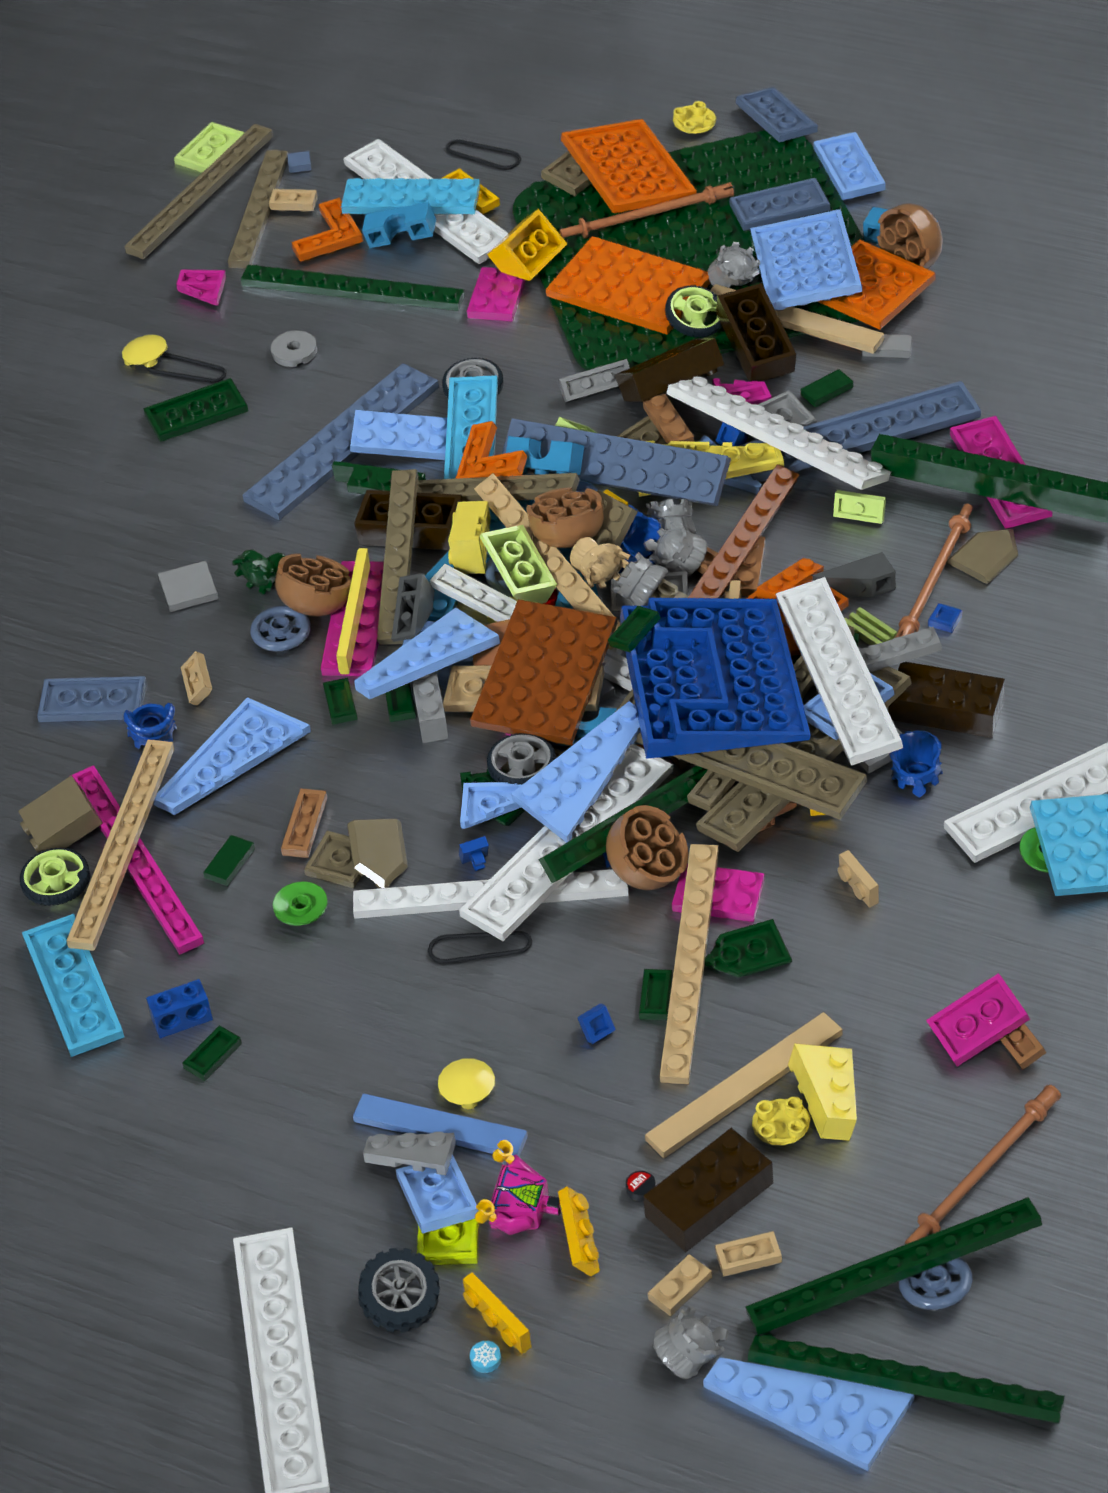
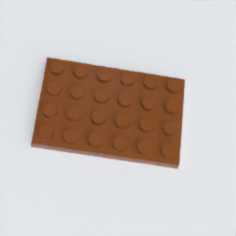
(544, 672)

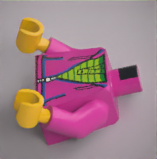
(518, 1197)

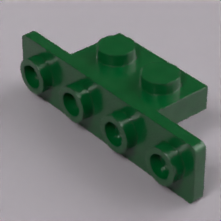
(364, 477)

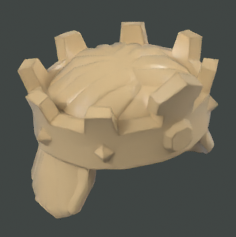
(597, 561)

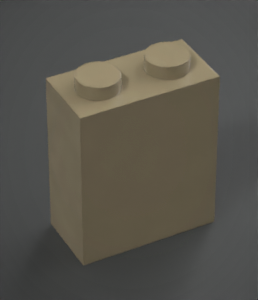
(59, 816)

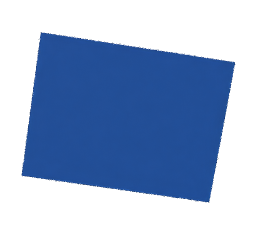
(714, 677)

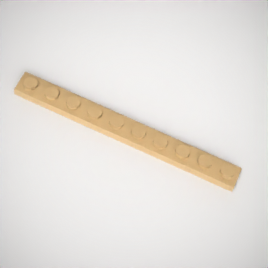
(568, 580)
(120, 846)
(689, 965)

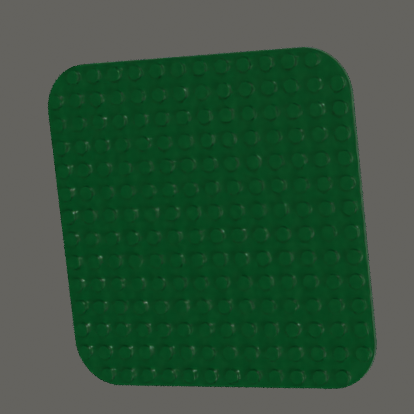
(682, 235)

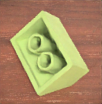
(520, 563)

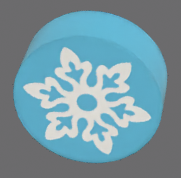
(485, 1356)

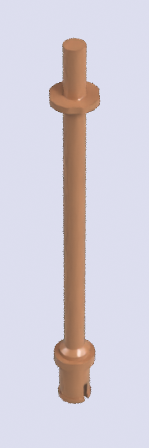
(709, 195)
(959, 525)
(1035, 1111)

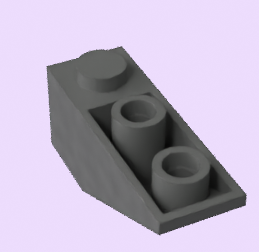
(862, 577)

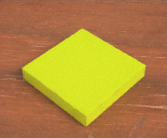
(450, 1244)

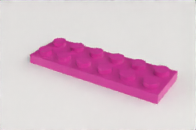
(990, 439)
(366, 640)

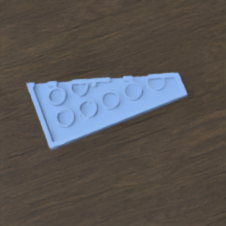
(438, 646)
(238, 745)
(576, 778)
(827, 1411)

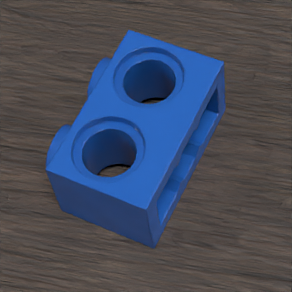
(179, 1008)

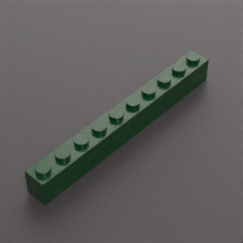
(992, 477)

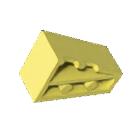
(466, 547)
(829, 1088)

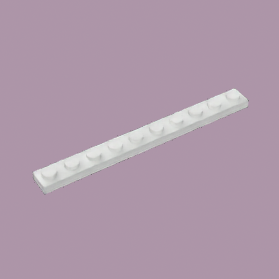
(500, 608)
(455, 894)

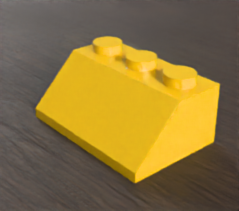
(527, 247)

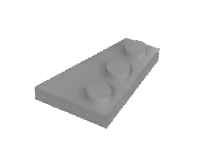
(413, 1149)

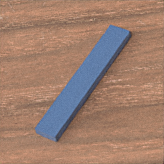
(420, 1120)

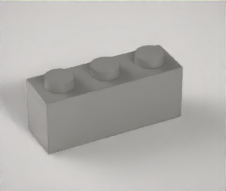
(430, 708)

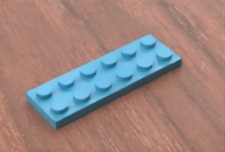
(380, 194)
(469, 403)
(72, 987)

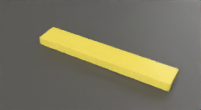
(353, 611)

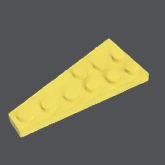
(744, 459)

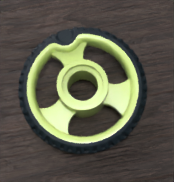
(694, 311)
(56, 881)

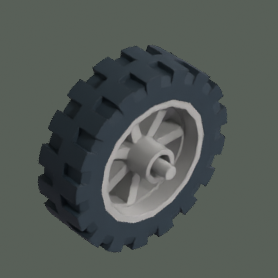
(397, 1261)

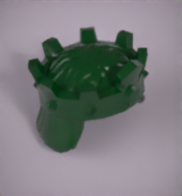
(257, 569)

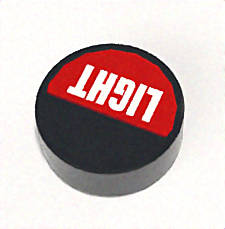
(639, 1184)

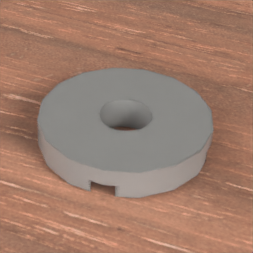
(283, 344)

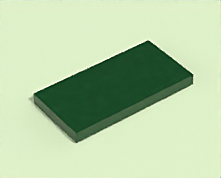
(195, 409)

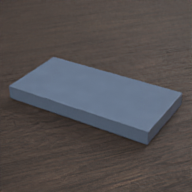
(776, 114)
(779, 204)
(90, 698)

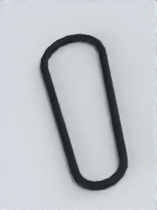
(481, 160)
(190, 376)
(467, 935)

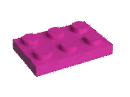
(495, 295)
(734, 895)
(978, 1019)

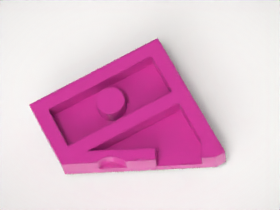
(202, 284)
(753, 392)

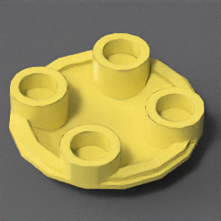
(694, 118)
(144, 350)
(466, 1082)
(780, 1121)

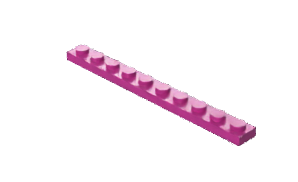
(143, 869)

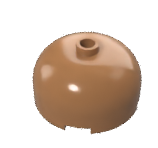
(911, 234)
(565, 516)
(312, 585)
(646, 848)

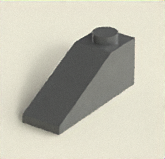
(412, 607)

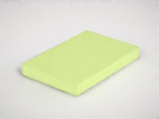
(207, 147)

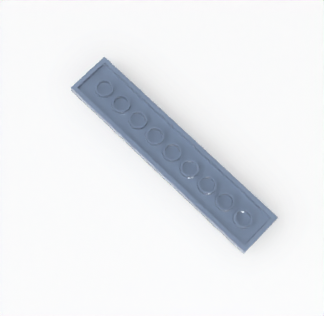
(897, 418)
(312, 463)
(635, 463)

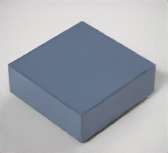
(299, 162)

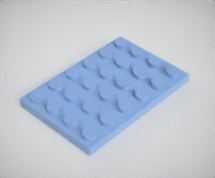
(806, 260)

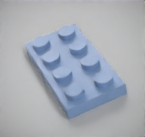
(849, 166)
(399, 435)

